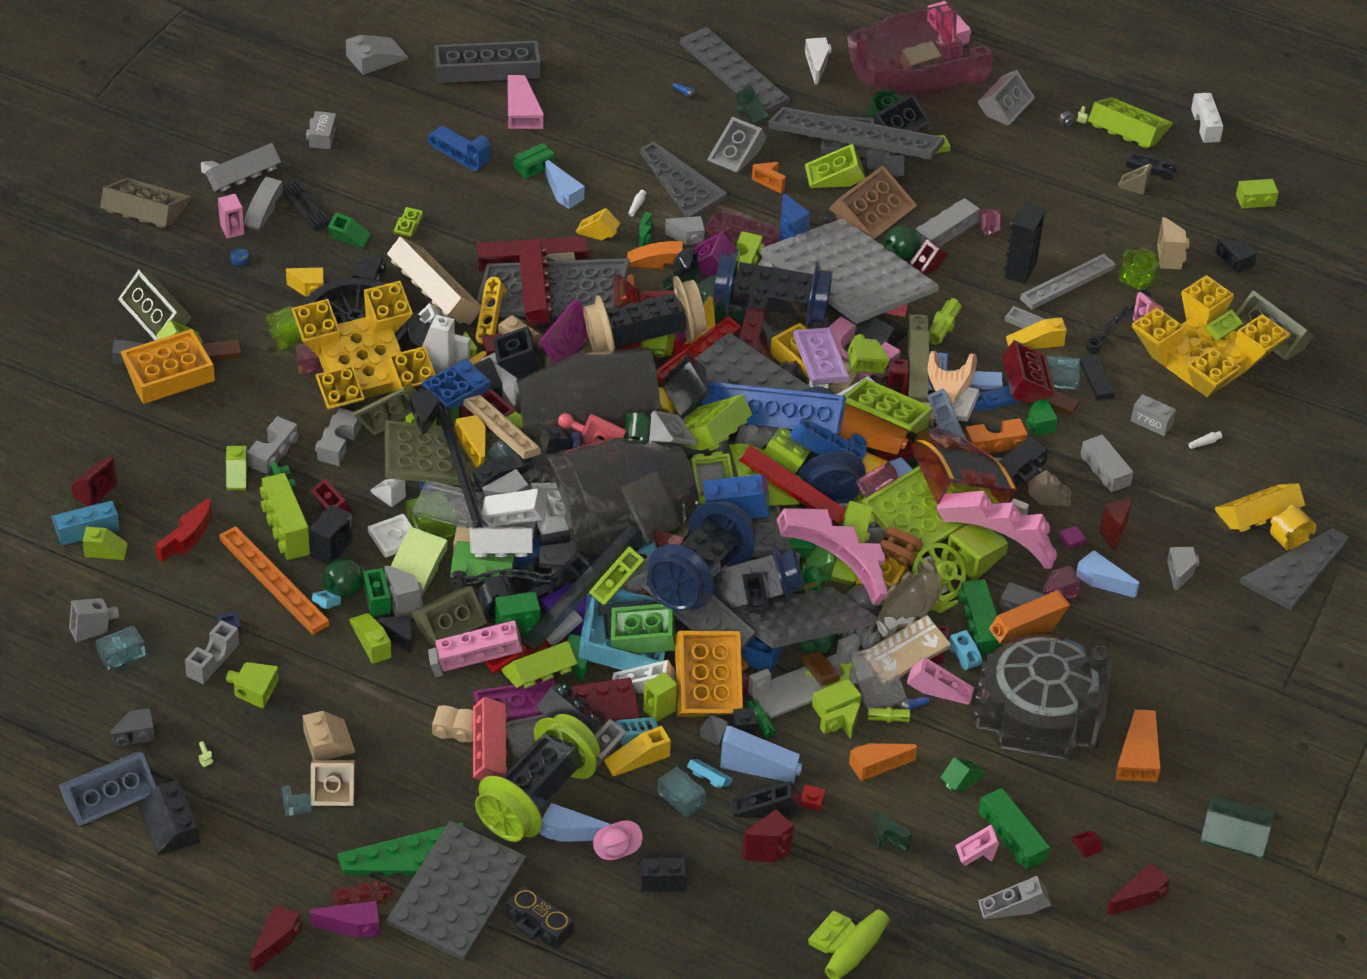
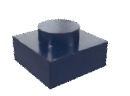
(230, 618)

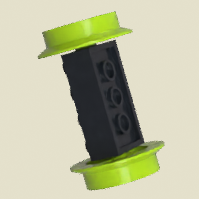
(513, 802)

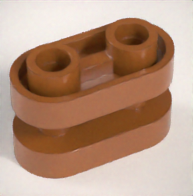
(903, 555)

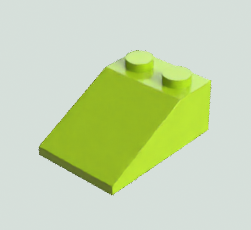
(836, 169)

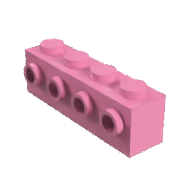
(479, 646)

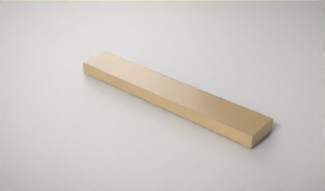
(502, 427)

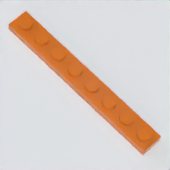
(274, 580)

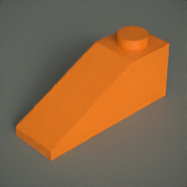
(879, 758)

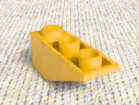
(641, 751)

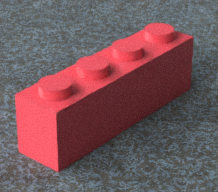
(489, 739)

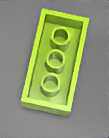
(285, 516)

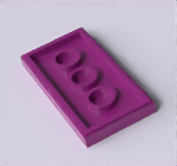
(566, 333)
(519, 701)

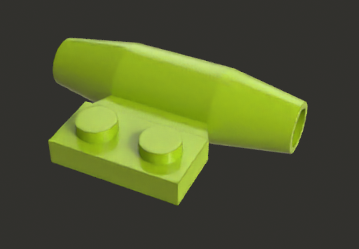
(847, 941)

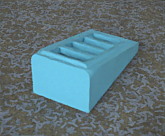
(630, 724)

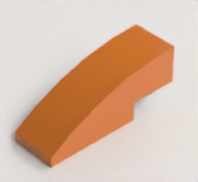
(654, 254)

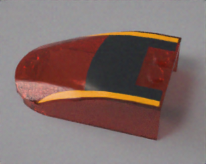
(952, 459)

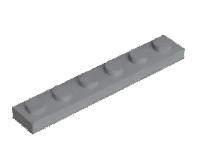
(1067, 281)

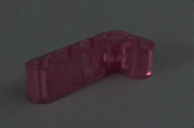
(733, 225)

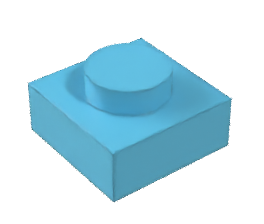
(326, 599)

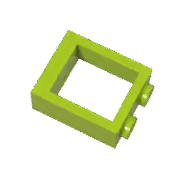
(715, 458)

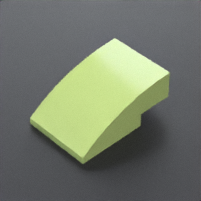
(420, 555)

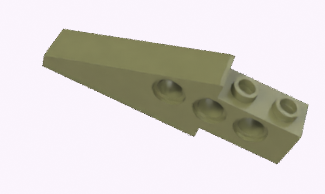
(918, 357)

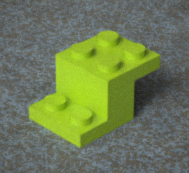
(785, 450)

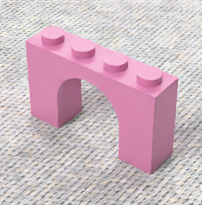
(844, 332)

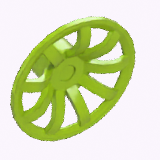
(946, 569)

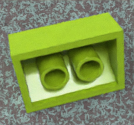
(540, 665)

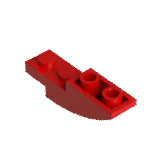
(188, 534)

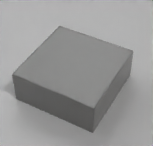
(434, 662)

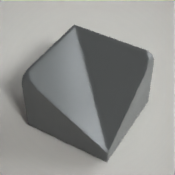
(713, 729)

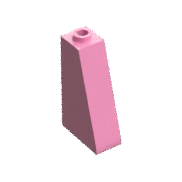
(523, 106)

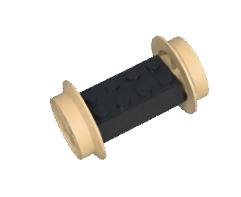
(646, 319)

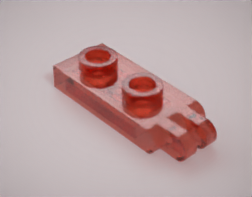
(361, 893)

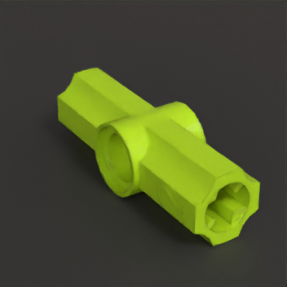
(944, 321)

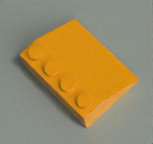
(168, 366)
(708, 673)

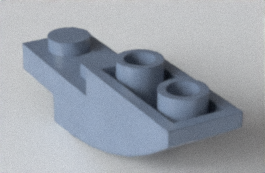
(945, 413)

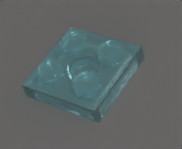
(1064, 371)

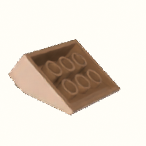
(874, 203)

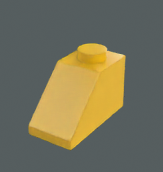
(599, 225)
(305, 279)

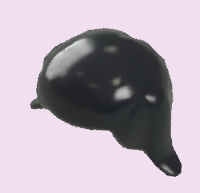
(685, 261)

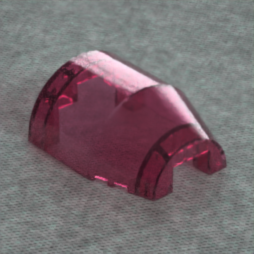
(878, 49)

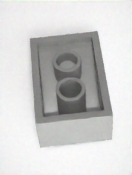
(373, 52)
(737, 145)

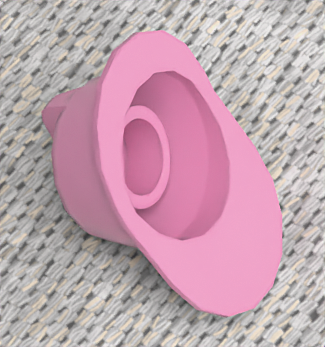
(617, 840)

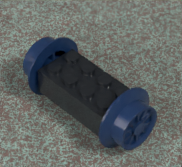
(780, 571)

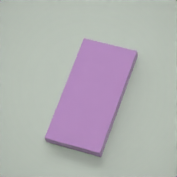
(821, 356)

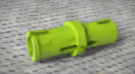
(888, 714)

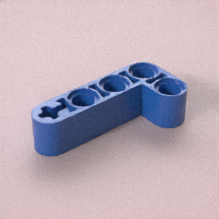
(470, 154)
(823, 441)

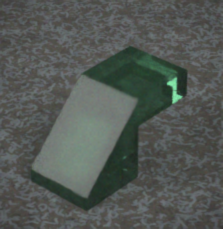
(667, 282)

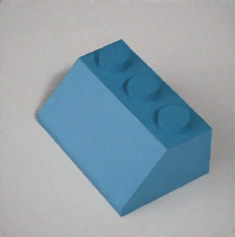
(72, 524)

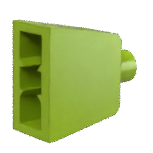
(867, 356)
(254, 682)

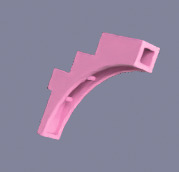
(1004, 518)
(842, 541)

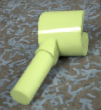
(1082, 117)
(205, 758)

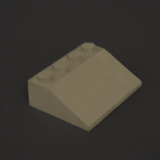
(144, 201)

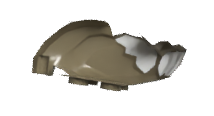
(909, 599)

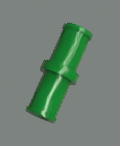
(762, 719)

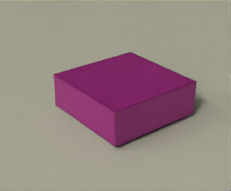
(1072, 537)

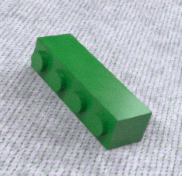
(980, 614)
(1014, 829)

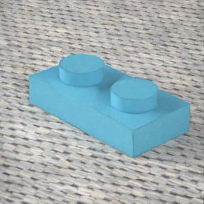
(703, 770)

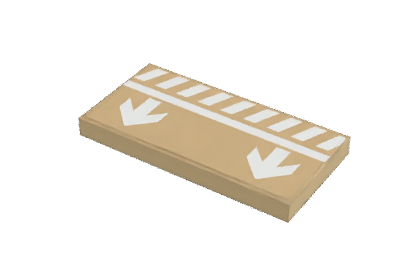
(914, 643)

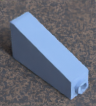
(758, 757)

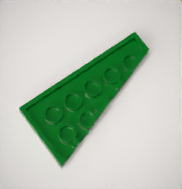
(391, 856)

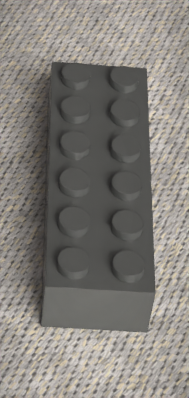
(486, 61)

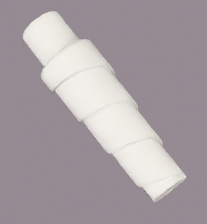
(638, 200)
(1206, 439)

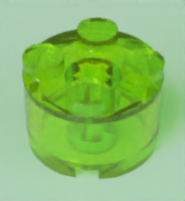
(1138, 268)
(284, 327)

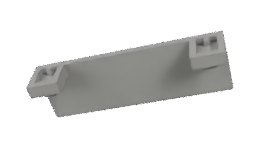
(795, 687)

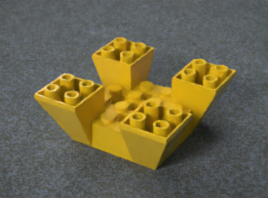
(335, 344)
(1193, 352)

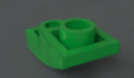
(646, 226)

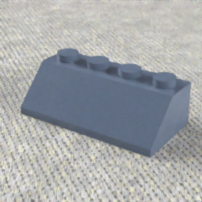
(108, 788)

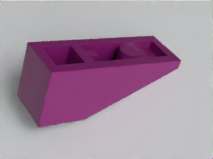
(351, 919)

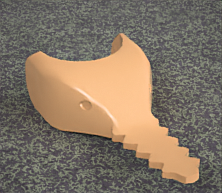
(953, 382)

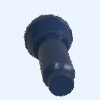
(576, 438)

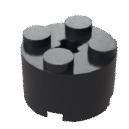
(494, 588)

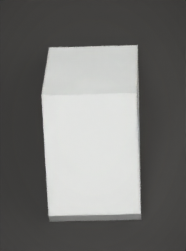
(390, 491)

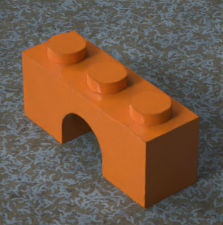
(1010, 436)

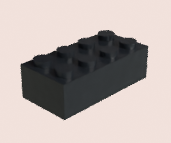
(1024, 242)

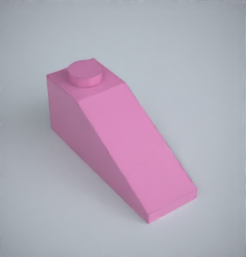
(938, 682)

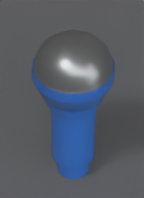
(689, 92)
(911, 704)

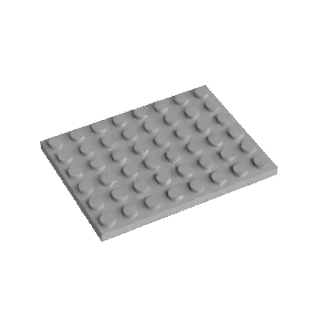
(864, 275)

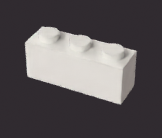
(514, 507)

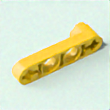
(494, 290)

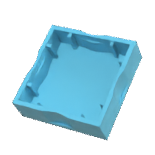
(600, 650)

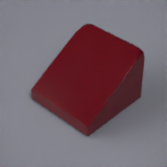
(1087, 843)

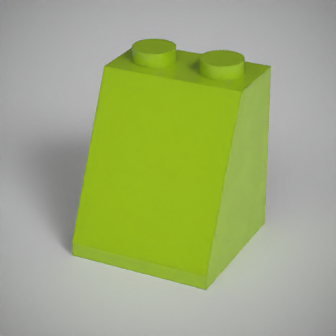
(978, 548)

